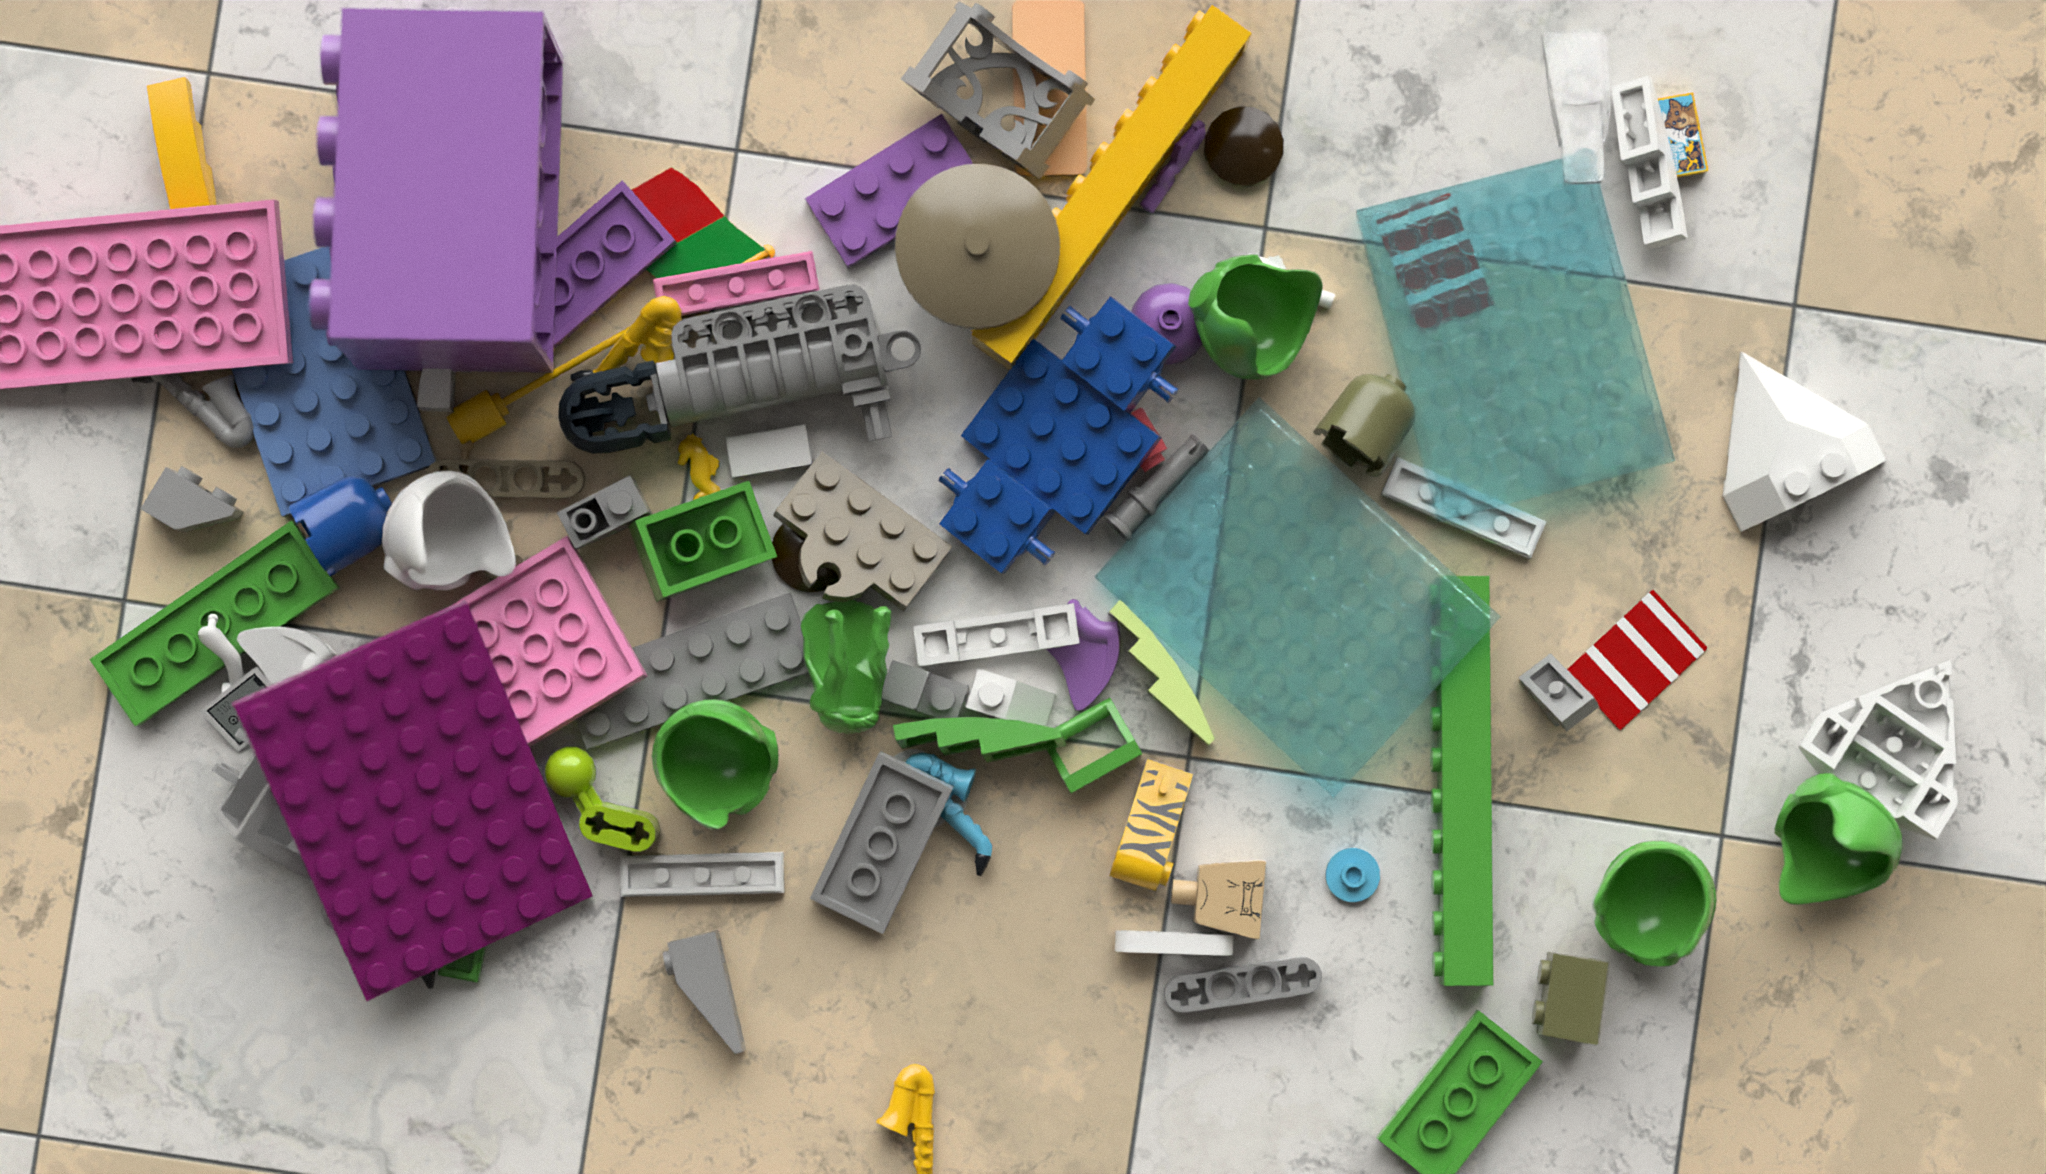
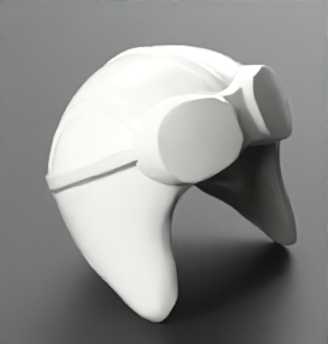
(444, 532)

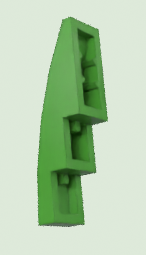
(995, 737)

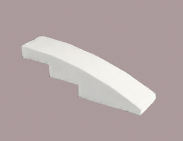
(1649, 162)

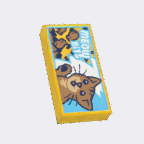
(1684, 134)

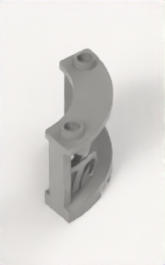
(943, 88)

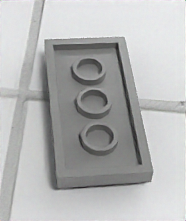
(881, 842)

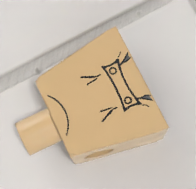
(1225, 896)

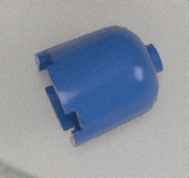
(343, 521)

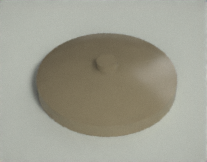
(977, 246)

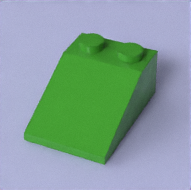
(702, 541)

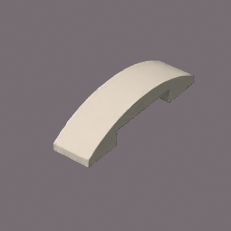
(996, 635)

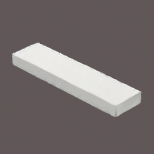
(1500, 525)
(702, 874)

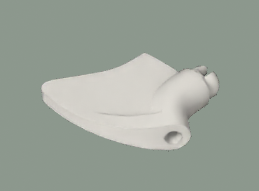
(284, 650)

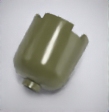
(1368, 422)

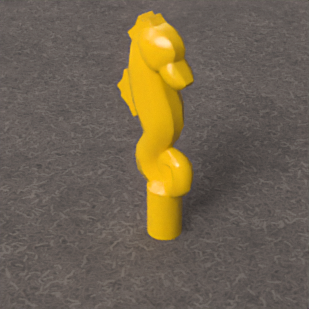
(701, 465)

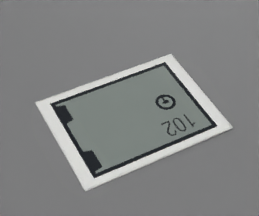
(221, 711)

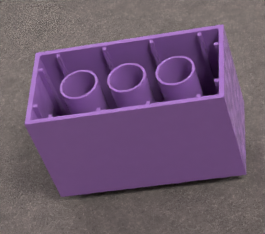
(441, 190)

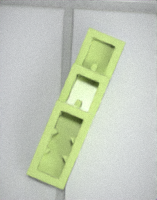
(1171, 686)

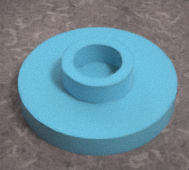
(1352, 874)

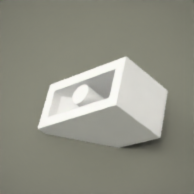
(1009, 699)

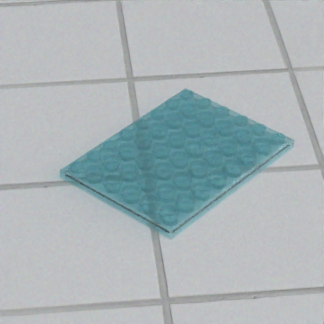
(1514, 338)
(1297, 597)

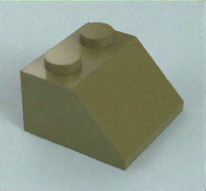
(1570, 997)

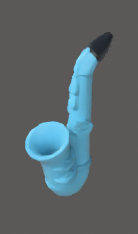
(953, 812)

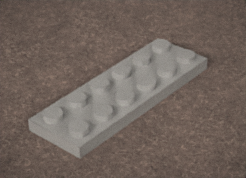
(703, 663)

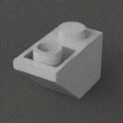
(186, 505)
(604, 512)

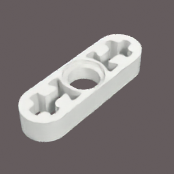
(1173, 942)

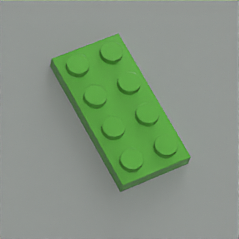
(1460, 1098)

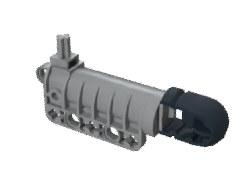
(745, 371)

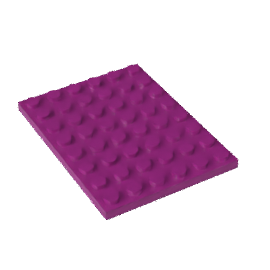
(413, 799)

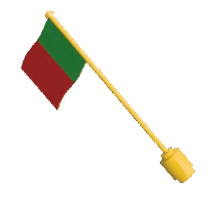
(703, 243)

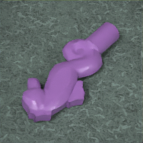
(1180, 156)

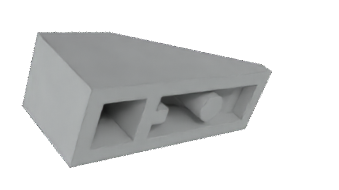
(704, 978)

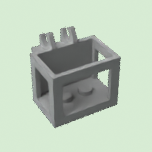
(253, 815)

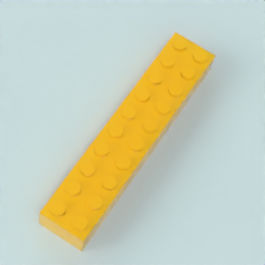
(1127, 166)

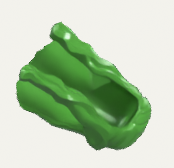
(846, 662)

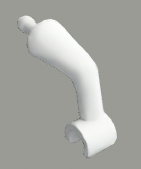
(218, 644)

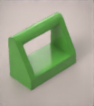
(1104, 764)

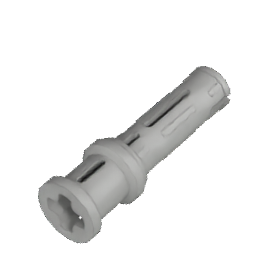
(1143, 500)

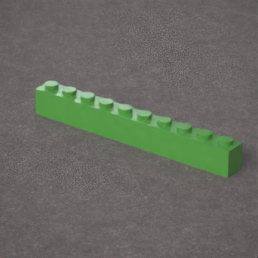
(1464, 816)

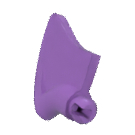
(1091, 662)

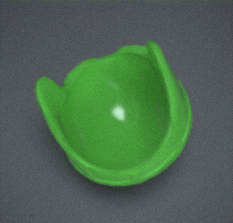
(1254, 314)
(714, 761)
(1834, 841)
(1655, 903)

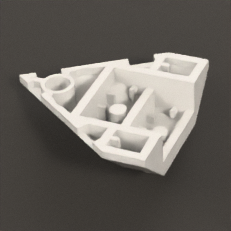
(1788, 446)
(1895, 747)

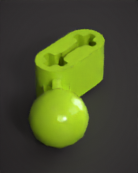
(571, 775)

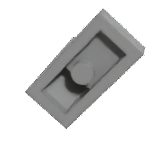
(923, 691)
(1558, 693)

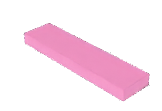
(740, 283)

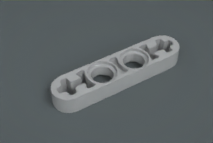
(1243, 988)

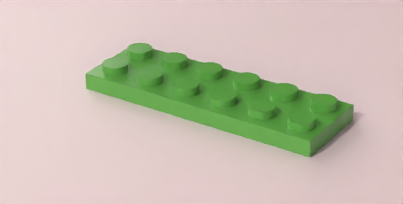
(256, 590)

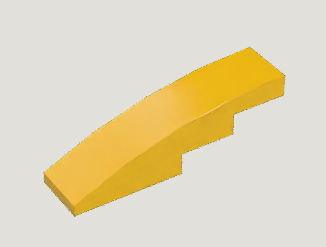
(180, 145)

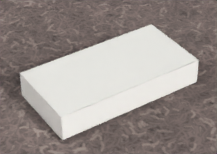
(769, 451)

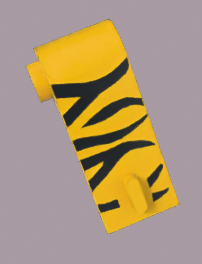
(1151, 827)

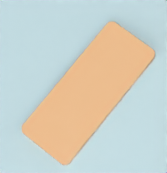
(1057, 36)

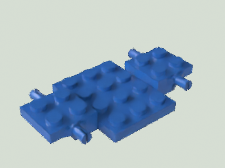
(1059, 436)

